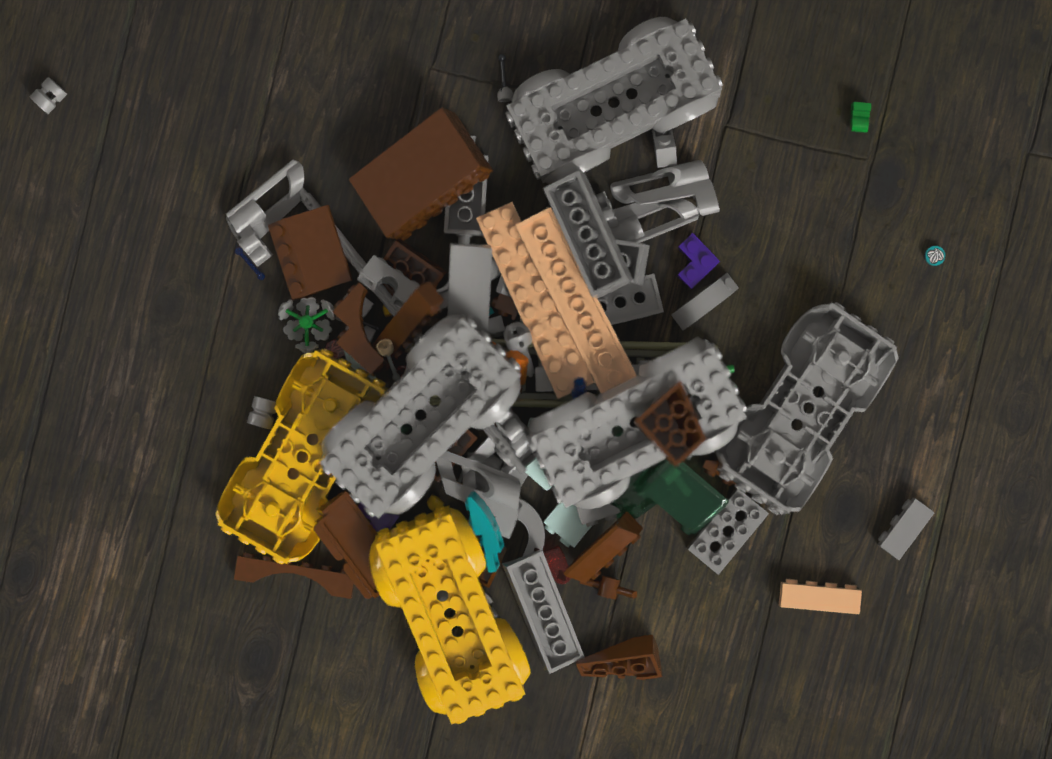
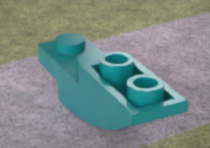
(485, 524)

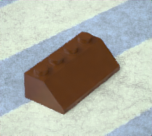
(604, 549)

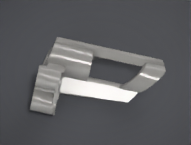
(685, 181)
(251, 223)
(515, 433)
(500, 493)

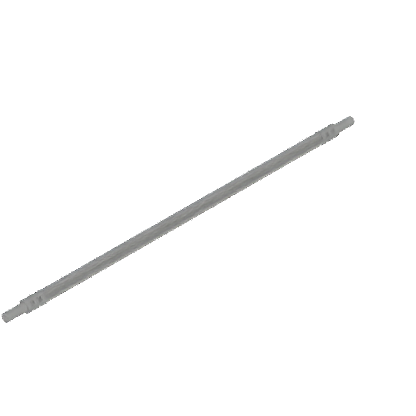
(385, 297)

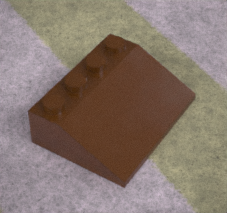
(310, 252)

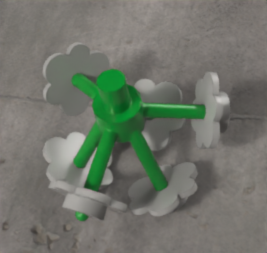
(309, 311)

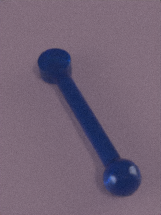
(239, 251)

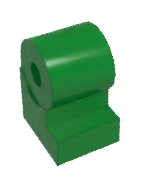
(860, 116)

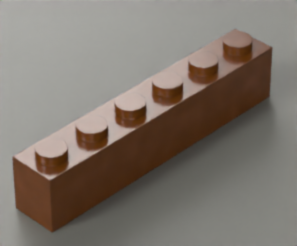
(409, 321)

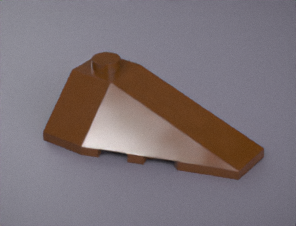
(629, 658)

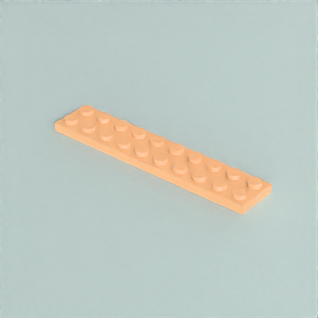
(533, 302)
(577, 307)

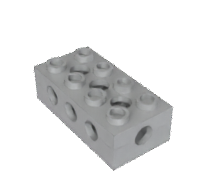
(633, 310)
(740, 531)

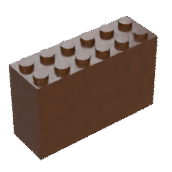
(421, 175)

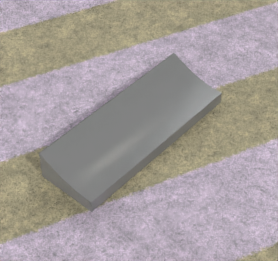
(470, 282)
(543, 611)

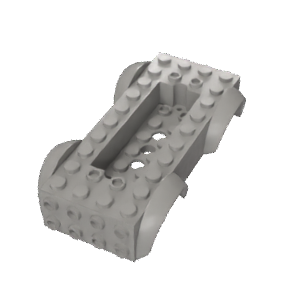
(653, 58)
(823, 351)
(594, 465)
(396, 469)

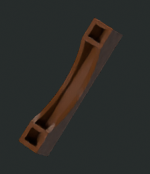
(252, 569)

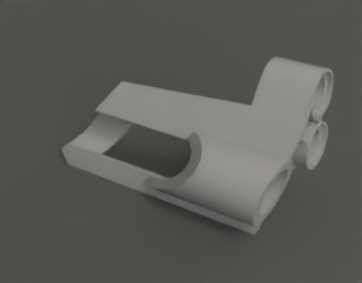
(625, 222)

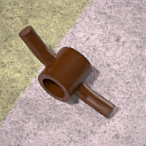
(610, 587)

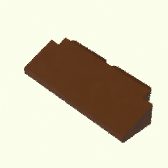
(349, 538)

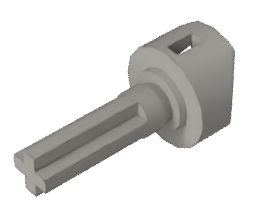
(520, 342)

